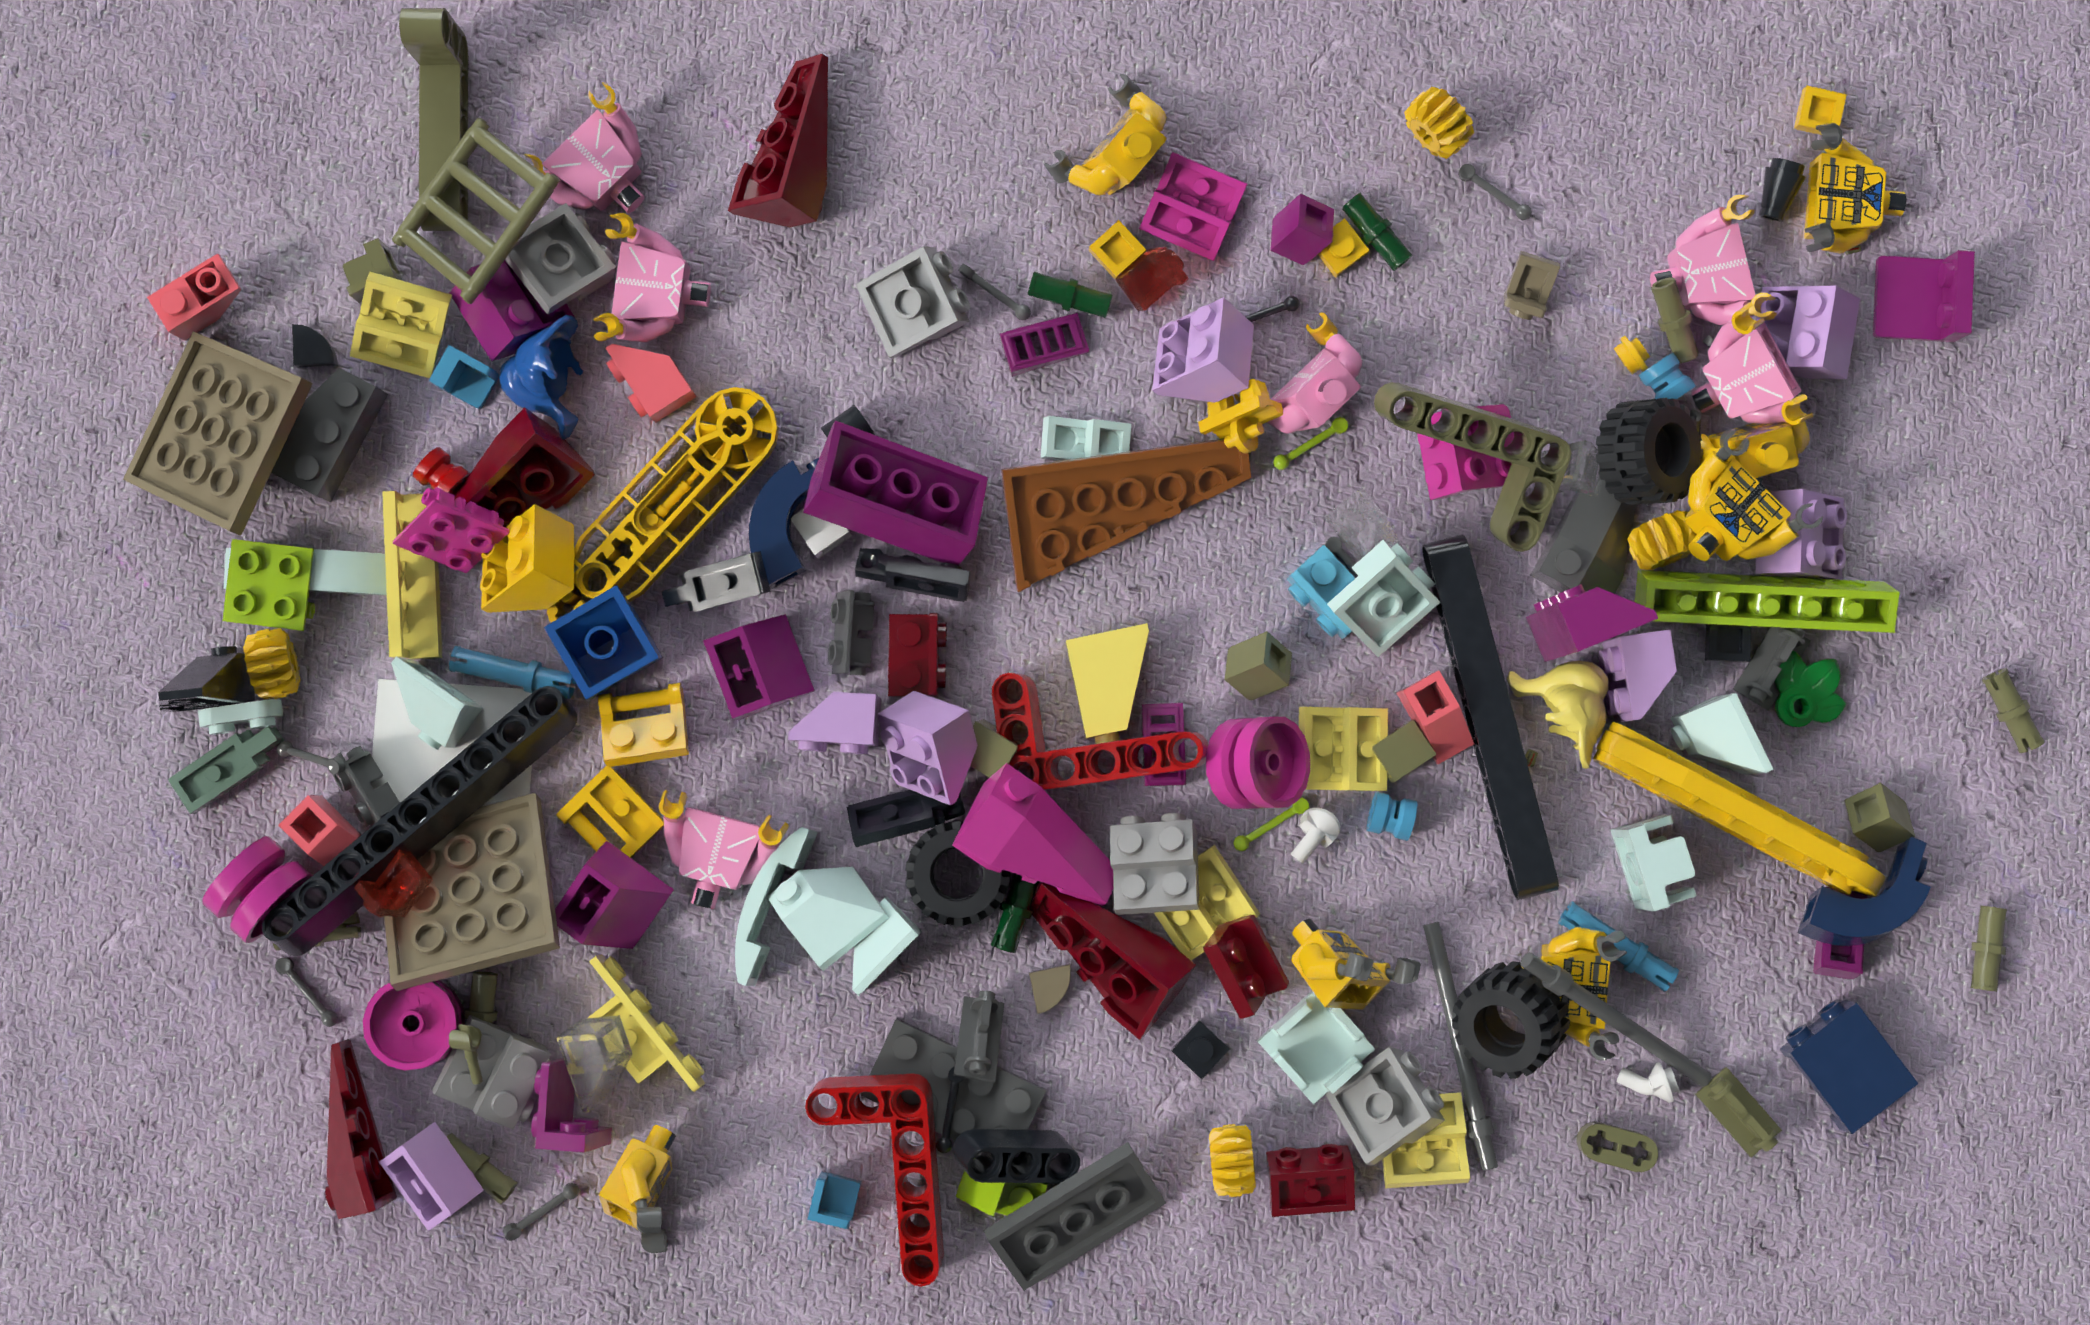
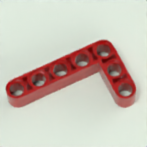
(1084, 757)
(906, 1157)

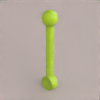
(1338, 426)
(1242, 842)

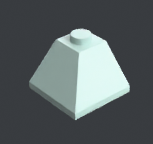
(434, 704)
(1721, 735)
(827, 911)
(882, 946)

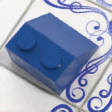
(603, 642)

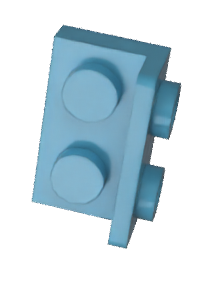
(1318, 583)

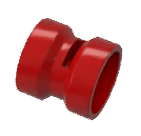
(438, 472)

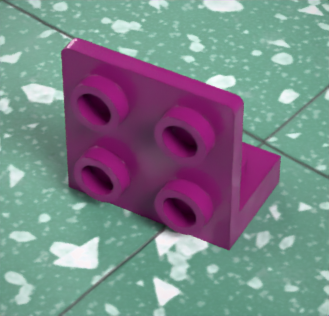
(1924, 297)
(554, 1121)

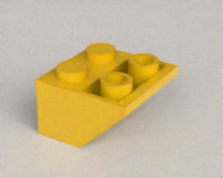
(530, 564)

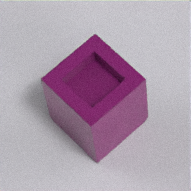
(1302, 229)

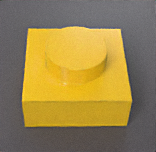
(1819, 107)
(1117, 249)
(1344, 250)

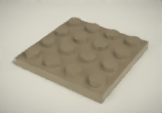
(217, 432)
(485, 898)

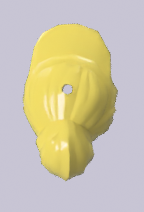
(1576, 699)

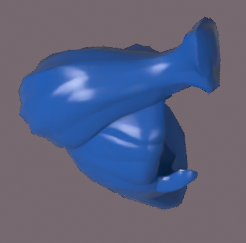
(540, 373)

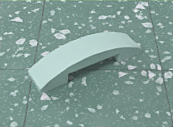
(342, 572)
(748, 952)

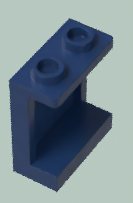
(1848, 1064)

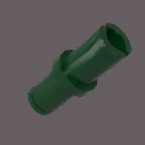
(1377, 231)
(1070, 294)
(1014, 915)

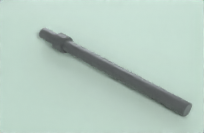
(1562, 983)
(1479, 1125)

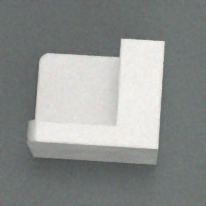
(819, 534)

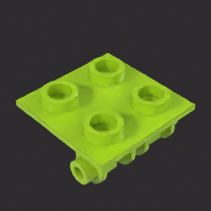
(268, 585)

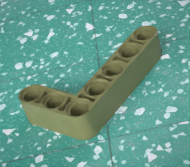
(443, 63)
(1489, 439)

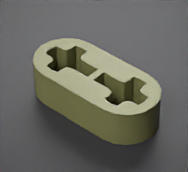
(1620, 1137)

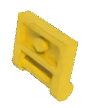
(643, 737)
(618, 806)

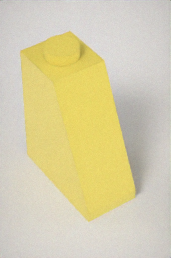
(1106, 678)

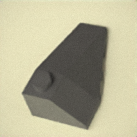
(1588, 544)

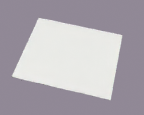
(410, 761)

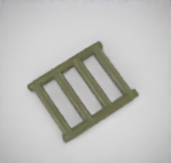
(518, 217)

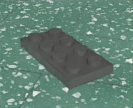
(979, 1104)
(1074, 1216)

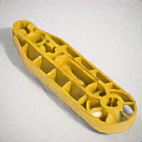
(645, 528)
(1736, 811)

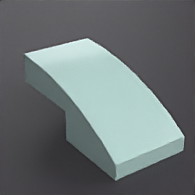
(1081, 438)

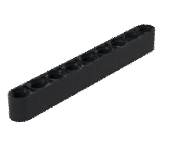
(1490, 718)
(431, 801)

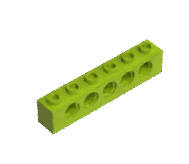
(1768, 601)

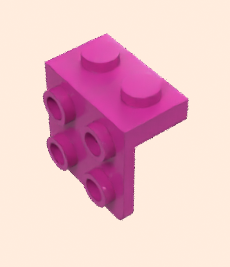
(1458, 469)

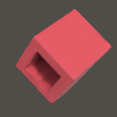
(196, 298)
(653, 378)
(1437, 715)
(319, 829)

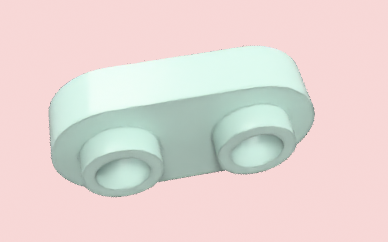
(258, 713)

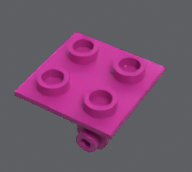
(452, 531)

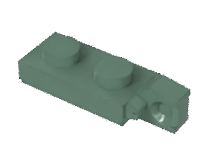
(224, 767)

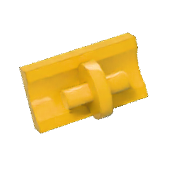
(1242, 422)

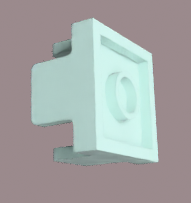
(1653, 864)
(1316, 1047)

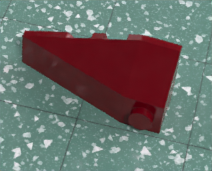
(790, 167)
(526, 468)
(1125, 962)
(354, 1147)

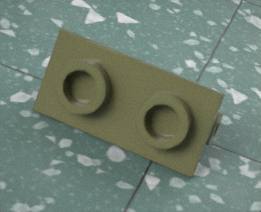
(1739, 1113)

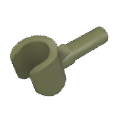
(468, 1039)

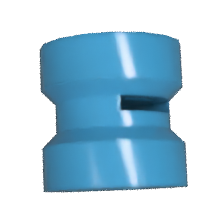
(1667, 378)
(1392, 816)

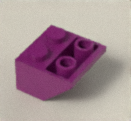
(505, 313)
(758, 666)
(611, 901)

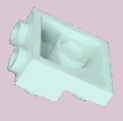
(1384, 597)

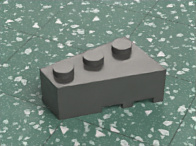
(329, 434)

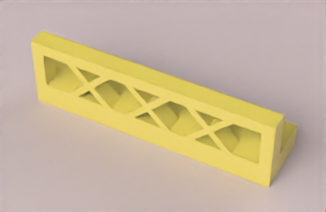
(410, 586)

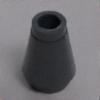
(1780, 188)

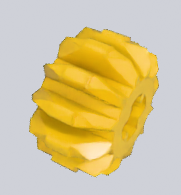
(1439, 122)
(1661, 541)
(272, 663)
(1232, 1160)

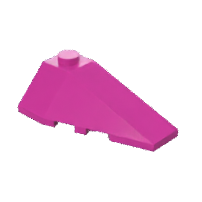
(1028, 834)

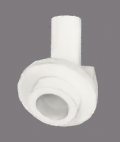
(1320, 828)
(1659, 1083)

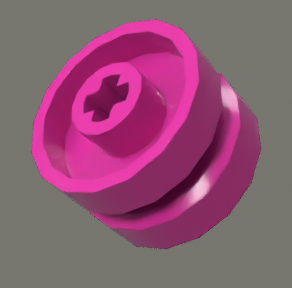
(1258, 763)
(253, 887)
(396, 1042)

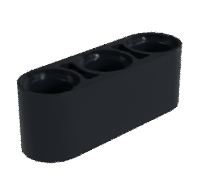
(1002, 1145)

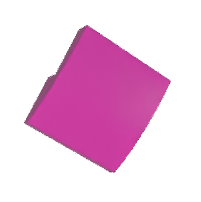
(1193, 206)

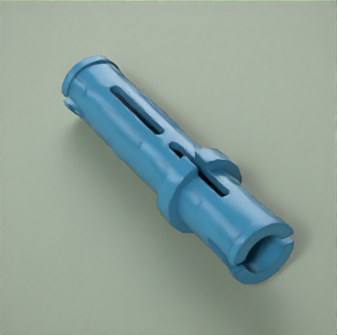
(509, 671)
(1637, 958)

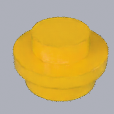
(1632, 354)

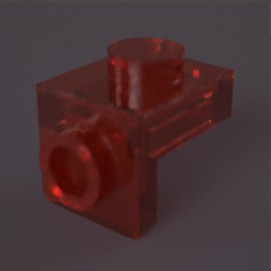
(1152, 277)
(396, 887)

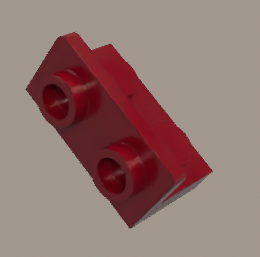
(915, 654)
(1245, 964)
(1311, 1180)

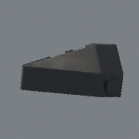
(209, 683)

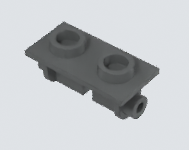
(849, 617)
(1759, 676)
(357, 778)
(979, 1037)

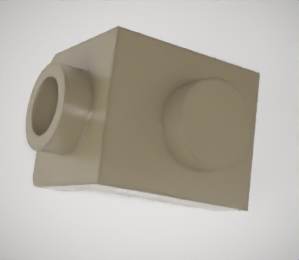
(1530, 285)

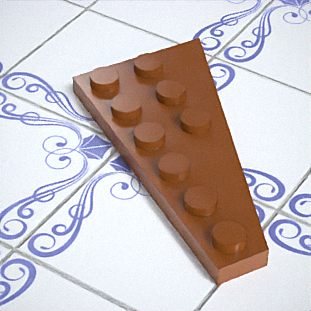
(1094, 502)

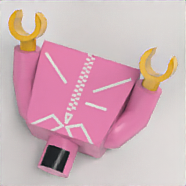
(597, 160)
(1714, 268)
(649, 286)
(1750, 375)
(1321, 385)
(716, 848)

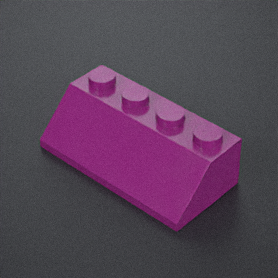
(896, 495)
(1583, 619)

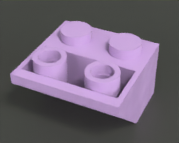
(1813, 328)
(1204, 354)
(1816, 550)
(1636, 672)
(840, 720)
(928, 745)
(431, 1176)

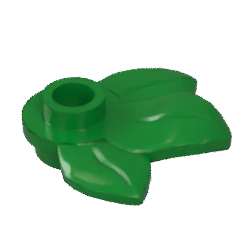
(1813, 687)

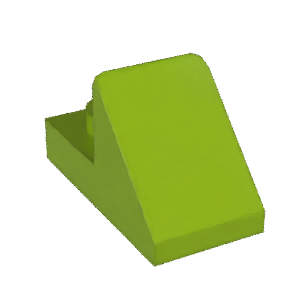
(998, 1197)

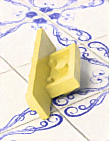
(649, 1041)

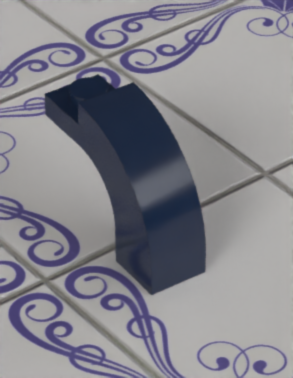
(772, 522)
(1856, 921)

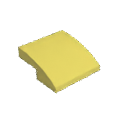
(400, 325)
(1342, 747)
(1219, 902)
(1435, 1157)

